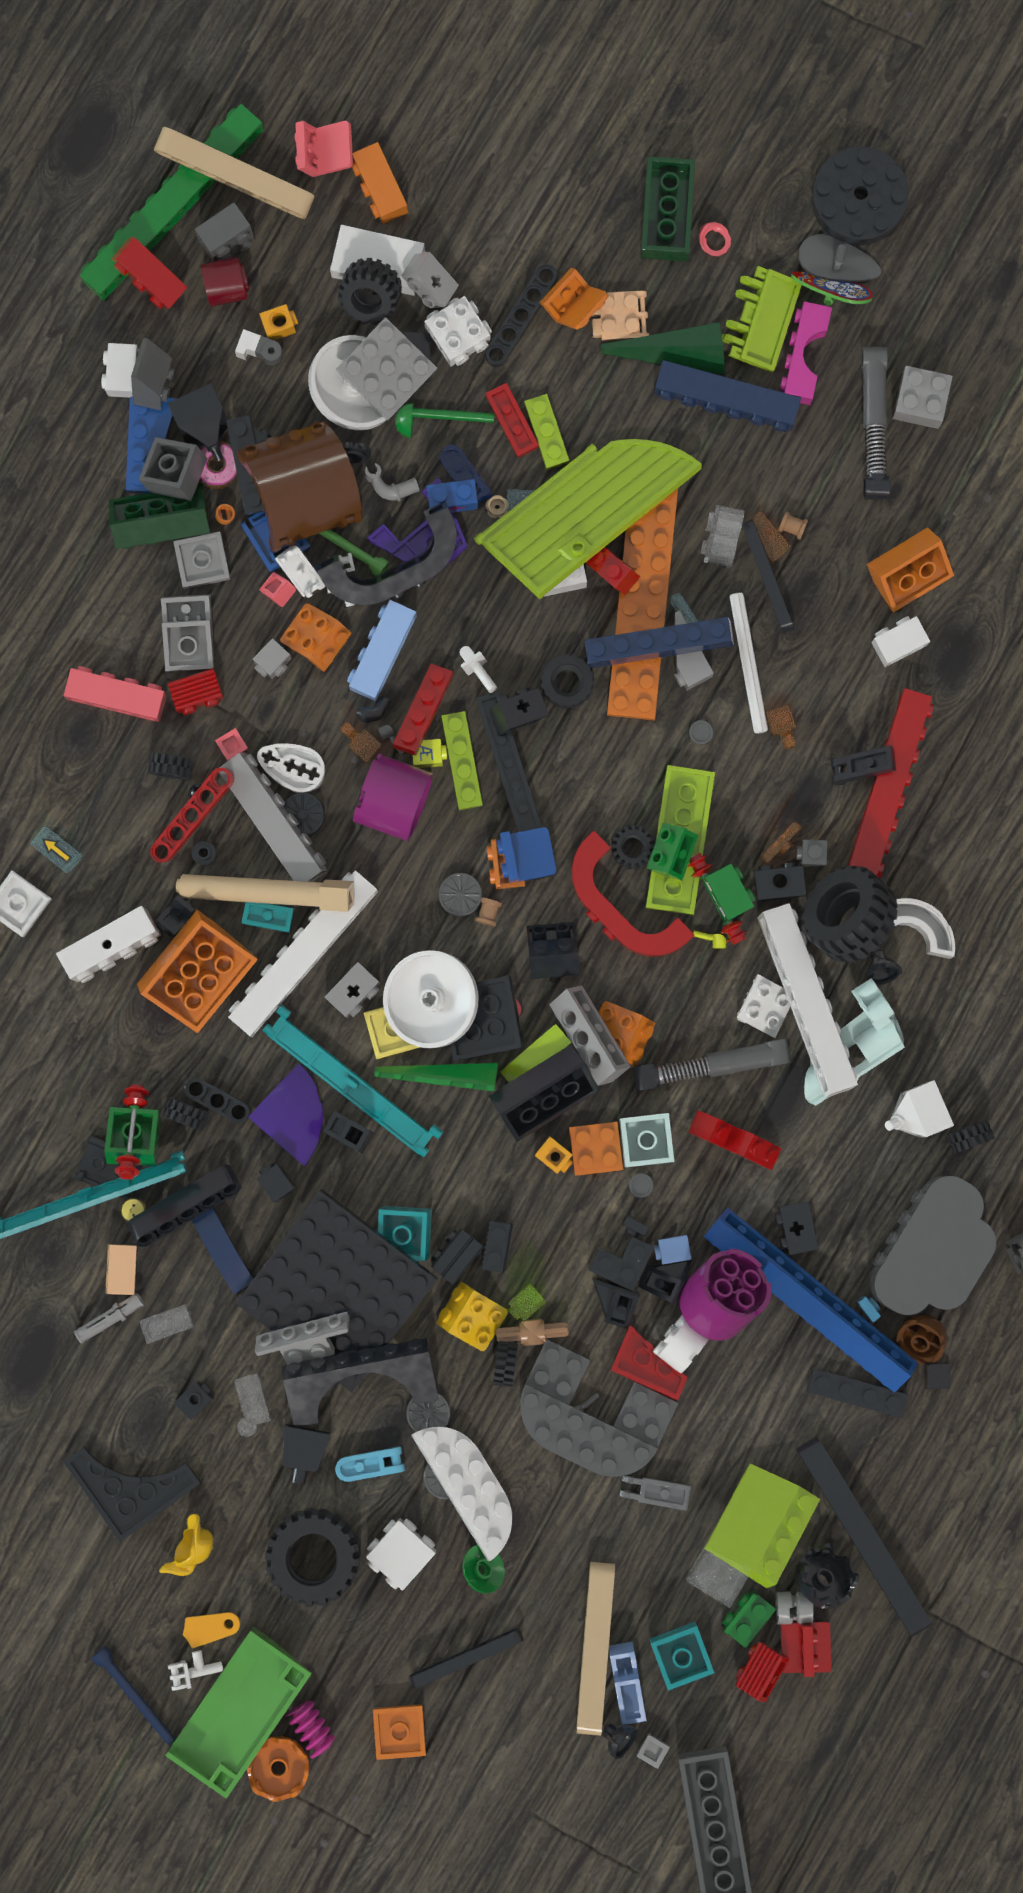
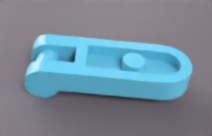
(369, 1464)

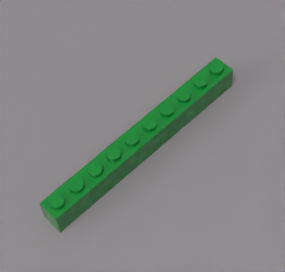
(171, 202)

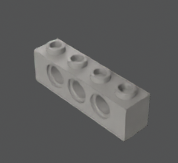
(589, 1035)

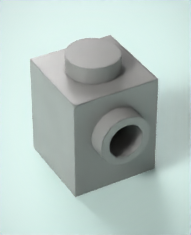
(271, 660)

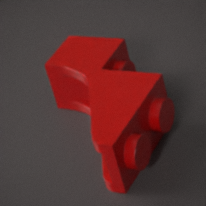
(734, 1140)

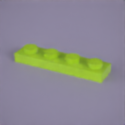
(462, 760)

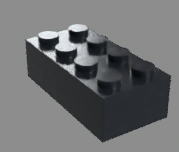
(543, 1093)

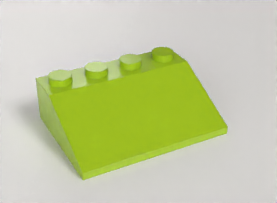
(762, 1525)

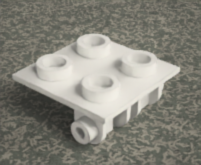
(764, 1006)

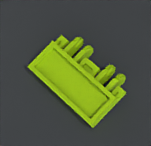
(767, 317)

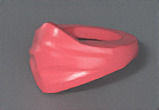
(716, 227)

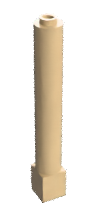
(329, 895)

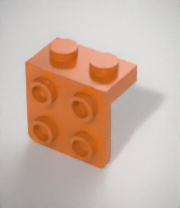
(573, 300)
(315, 636)
(628, 1029)

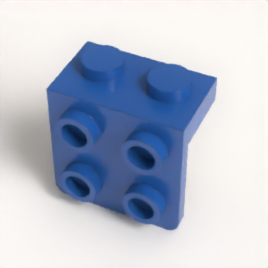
(526, 854)

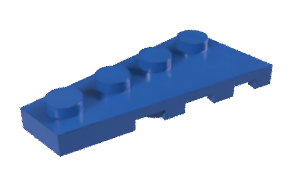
(143, 428)

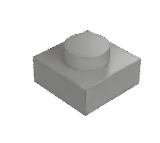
(652, 1750)

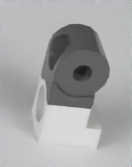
(258, 347)

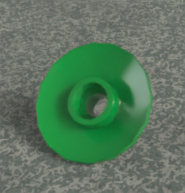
(491, 1571)

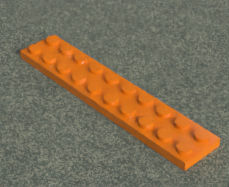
(643, 608)

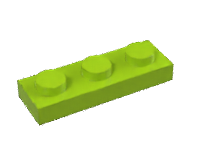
(546, 431)

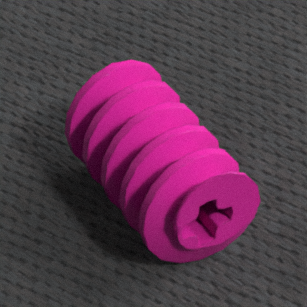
(311, 1727)

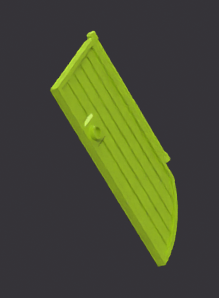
(584, 509)

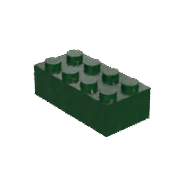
(667, 209)

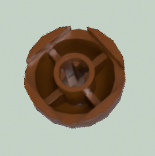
(923, 1338)

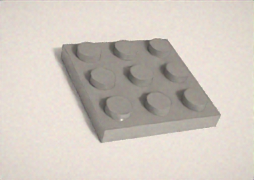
(386, 369)

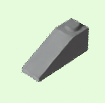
(690, 667)

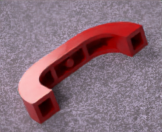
(614, 924)

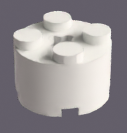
(680, 1345)

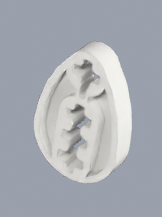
(301, 755)

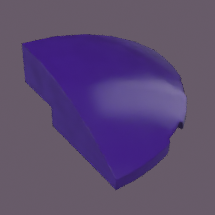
(292, 1115)

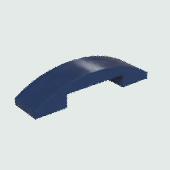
(223, 1250)

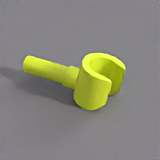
(719, 940)

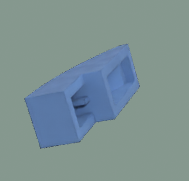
(627, 1683)

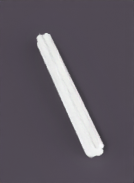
(748, 663)

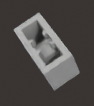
(429, 280)
(355, 977)

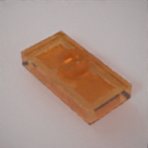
(772, 540)
(782, 844)

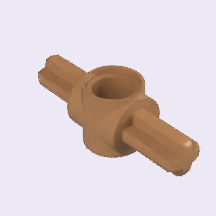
(532, 1332)

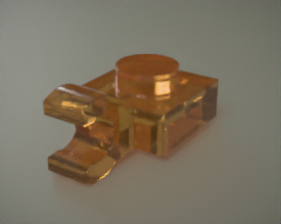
(782, 722)
(362, 744)

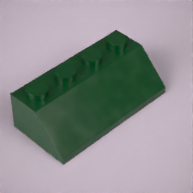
(157, 518)

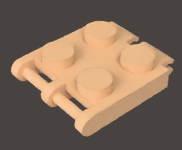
(621, 317)

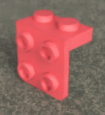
(323, 148)

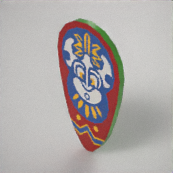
(844, 291)

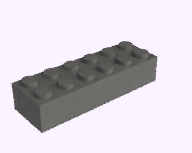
(714, 1821)

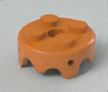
(279, 1786)

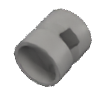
(803, 1608)

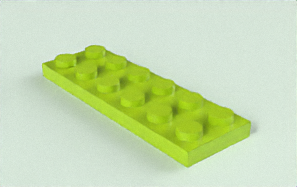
(685, 805)

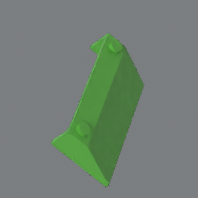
(239, 1713)

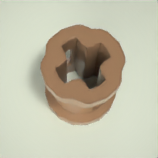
(793, 525)
(488, 912)

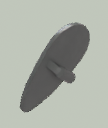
(835, 260)

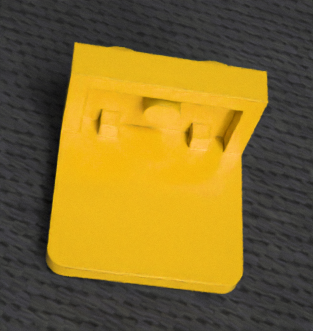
(471, 1317)

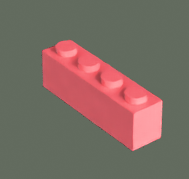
(115, 694)

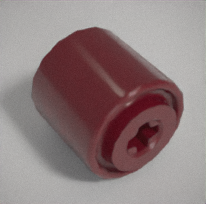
(225, 281)

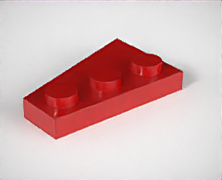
(640, 1364)

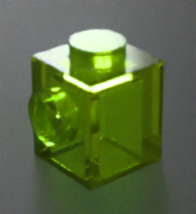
(525, 1302)

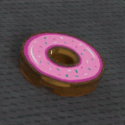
(222, 477)

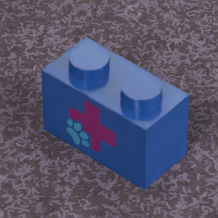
(458, 495)

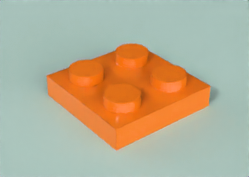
(596, 1148)
(399, 1731)

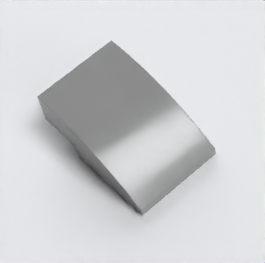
(187, 632)

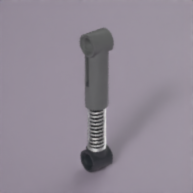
(874, 365)
(715, 1064)

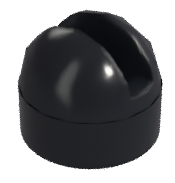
(192, 791)

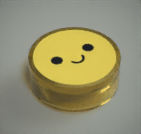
(131, 1208)

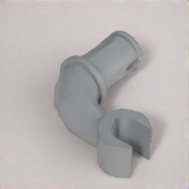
(392, 491)

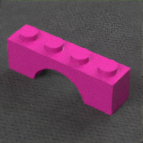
(813, 324)

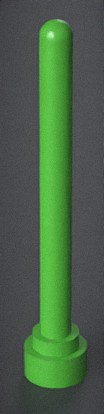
(376, 564)

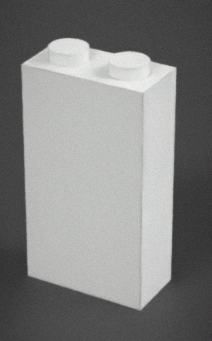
(364, 244)

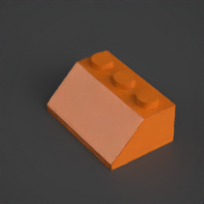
(911, 569)

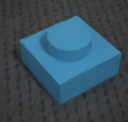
(869, 1308)

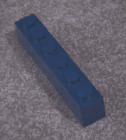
(727, 396)
(659, 642)

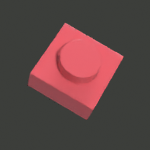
(231, 744)

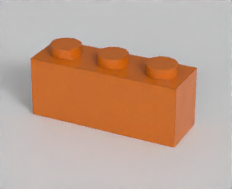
(379, 183)

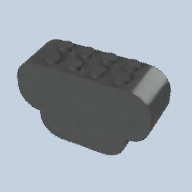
(935, 1249)

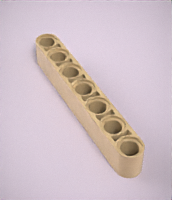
(234, 173)
(595, 1648)

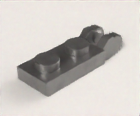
(658, 1492)

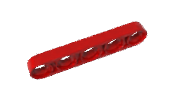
(181, 819)

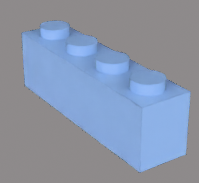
(382, 651)

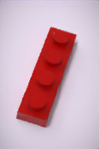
(423, 709)

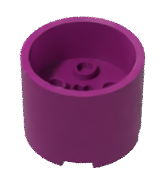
(393, 797)
(724, 1295)

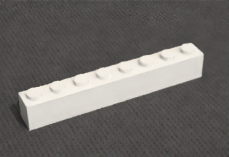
(297, 959)
(808, 1000)

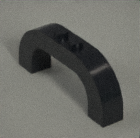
(400, 578)

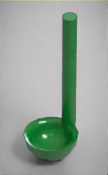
(405, 415)

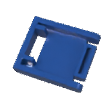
(260, 540)

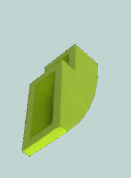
(542, 1049)

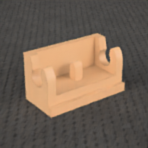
(121, 1269)

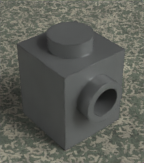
(812, 853)

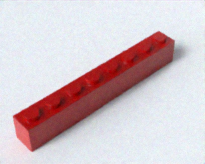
(887, 788)

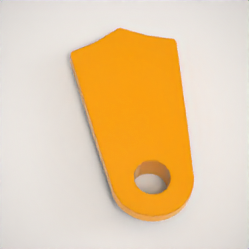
(209, 1628)

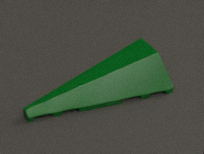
(471, 1076)

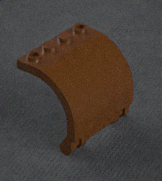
(303, 483)

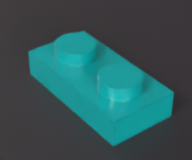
(268, 916)

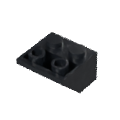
(553, 950)

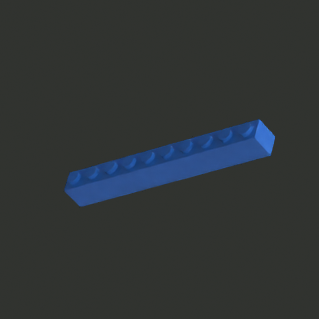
(816, 1303)

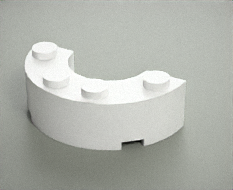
(929, 924)

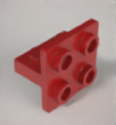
(806, 1647)

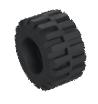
(373, 276)

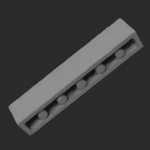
(273, 820)

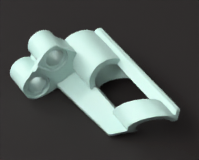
(873, 1031)

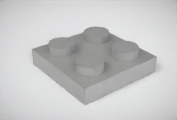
(201, 560)

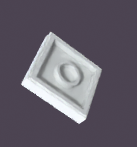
(20, 903)

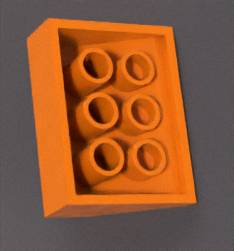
(196, 972)

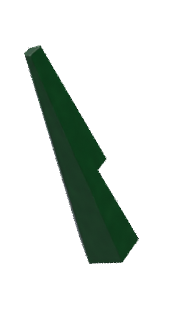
(691, 347)

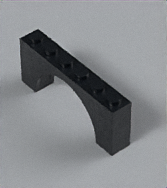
(405, 1362)

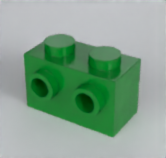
(672, 851)

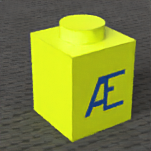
(430, 754)

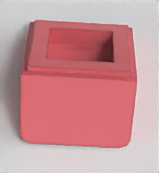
(278, 589)

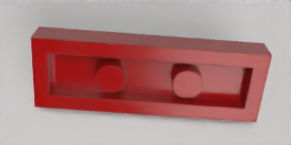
(512, 420)

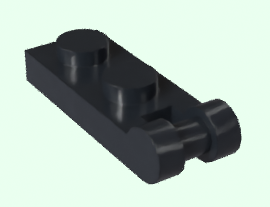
(863, 765)

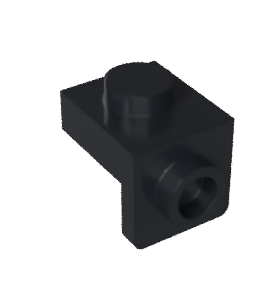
(175, 916)

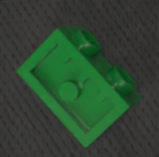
(748, 1618)

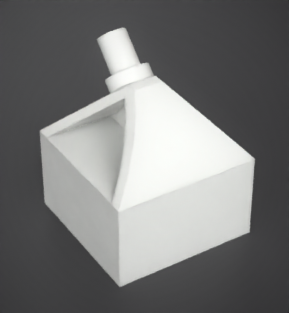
(920, 1111)

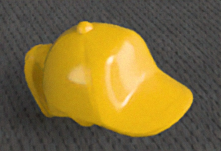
(192, 1549)

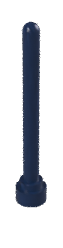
(104, 1659)

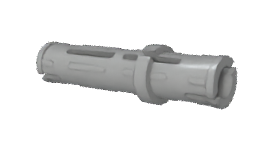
(110, 1317)

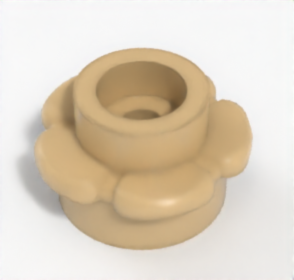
(491, 503)

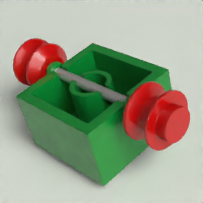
(726, 893)
(132, 1134)

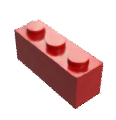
(148, 273)

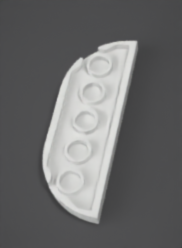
(469, 1486)

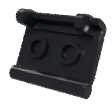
(93, 1166)

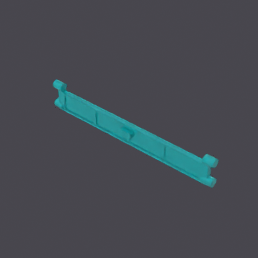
(350, 1084)
(92, 1196)

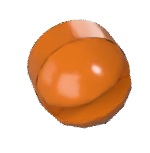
(229, 514)

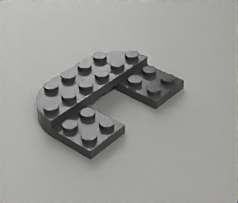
(581, 1437)

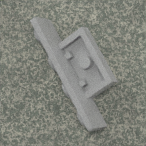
(304, 1340)

